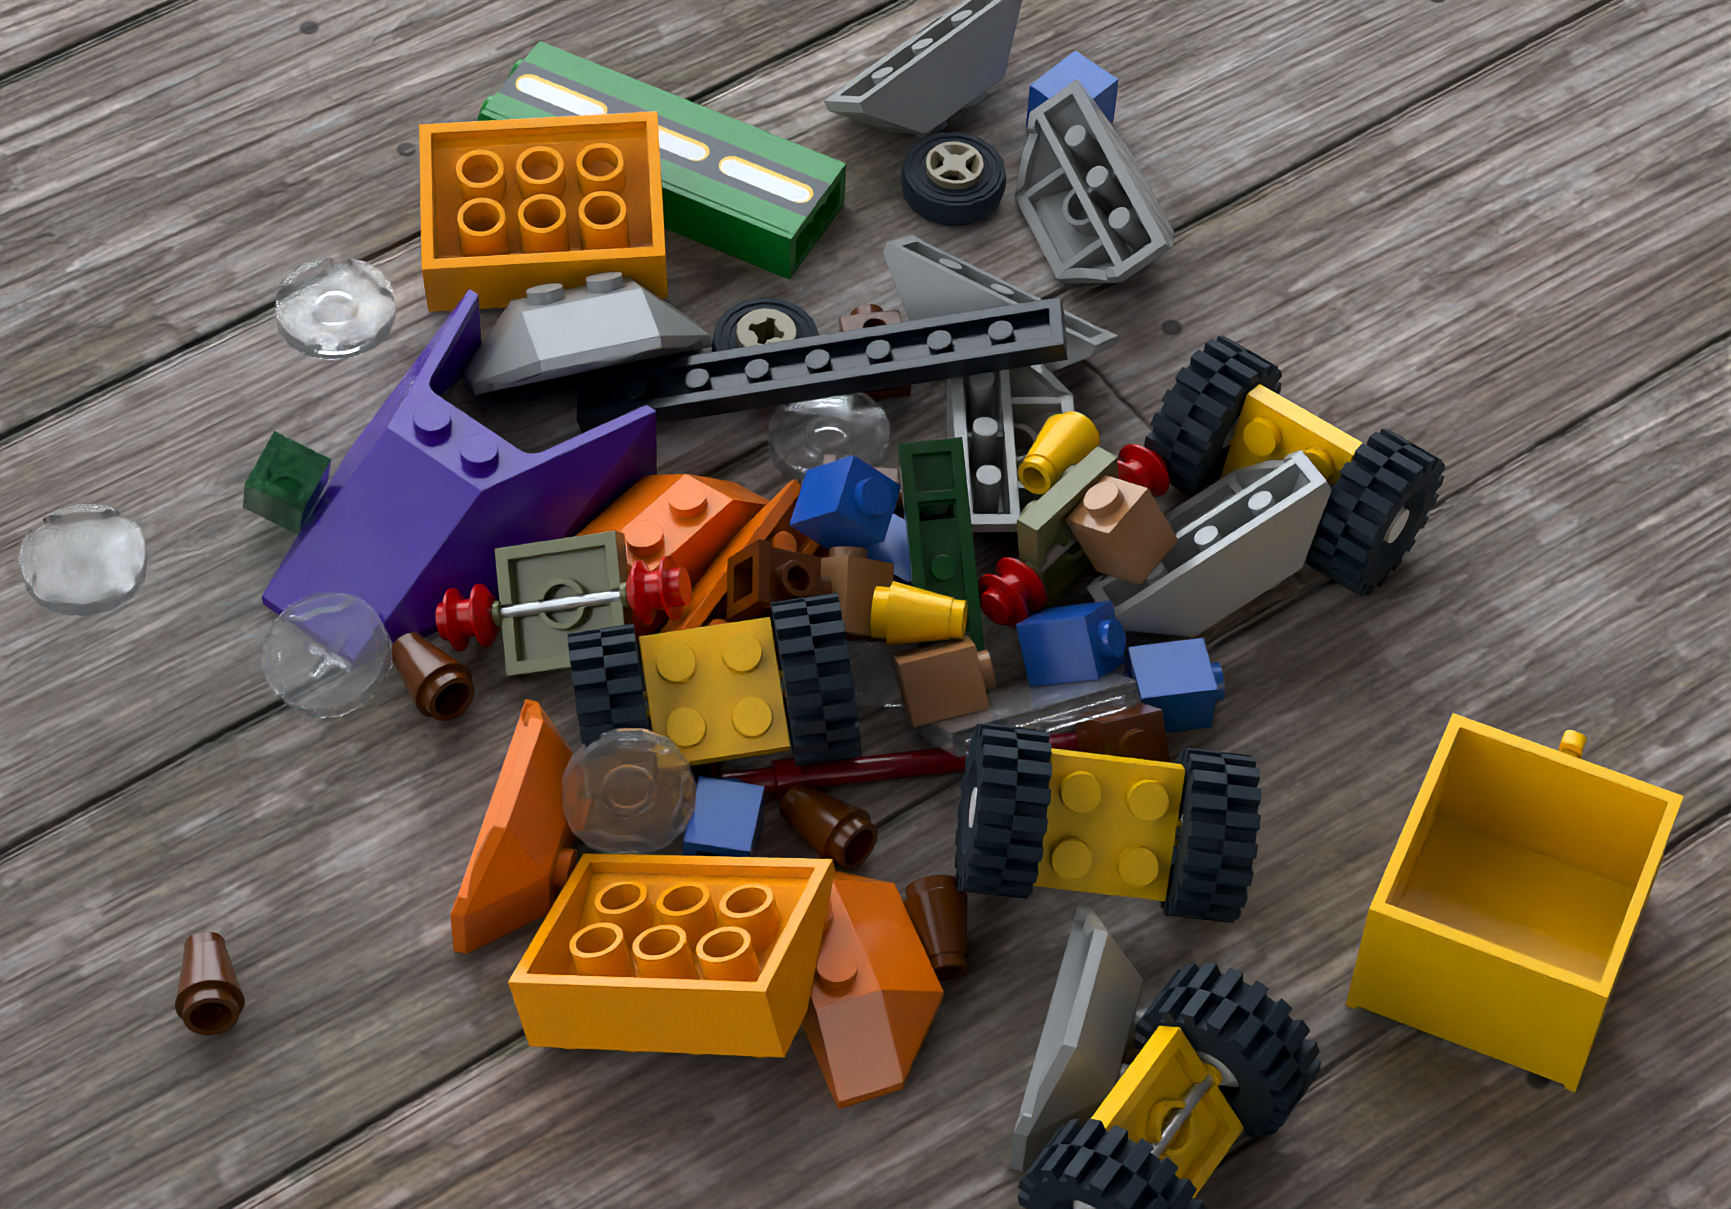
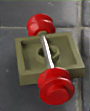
(1049, 553)
(559, 591)

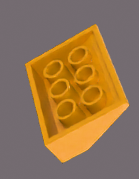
(539, 205)
(676, 955)

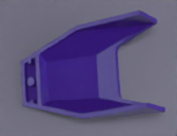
(438, 492)

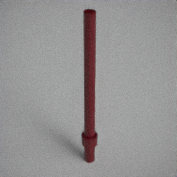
(785, 774)

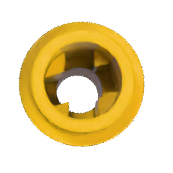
(1061, 442)
(916, 615)

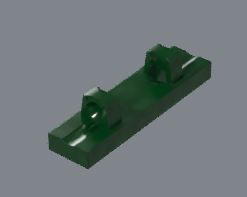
(940, 525)

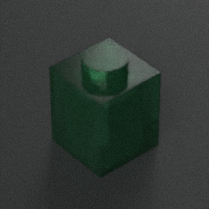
(286, 482)

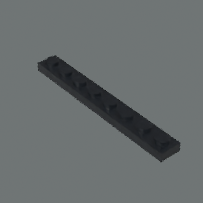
(828, 365)

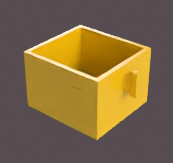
(1513, 898)

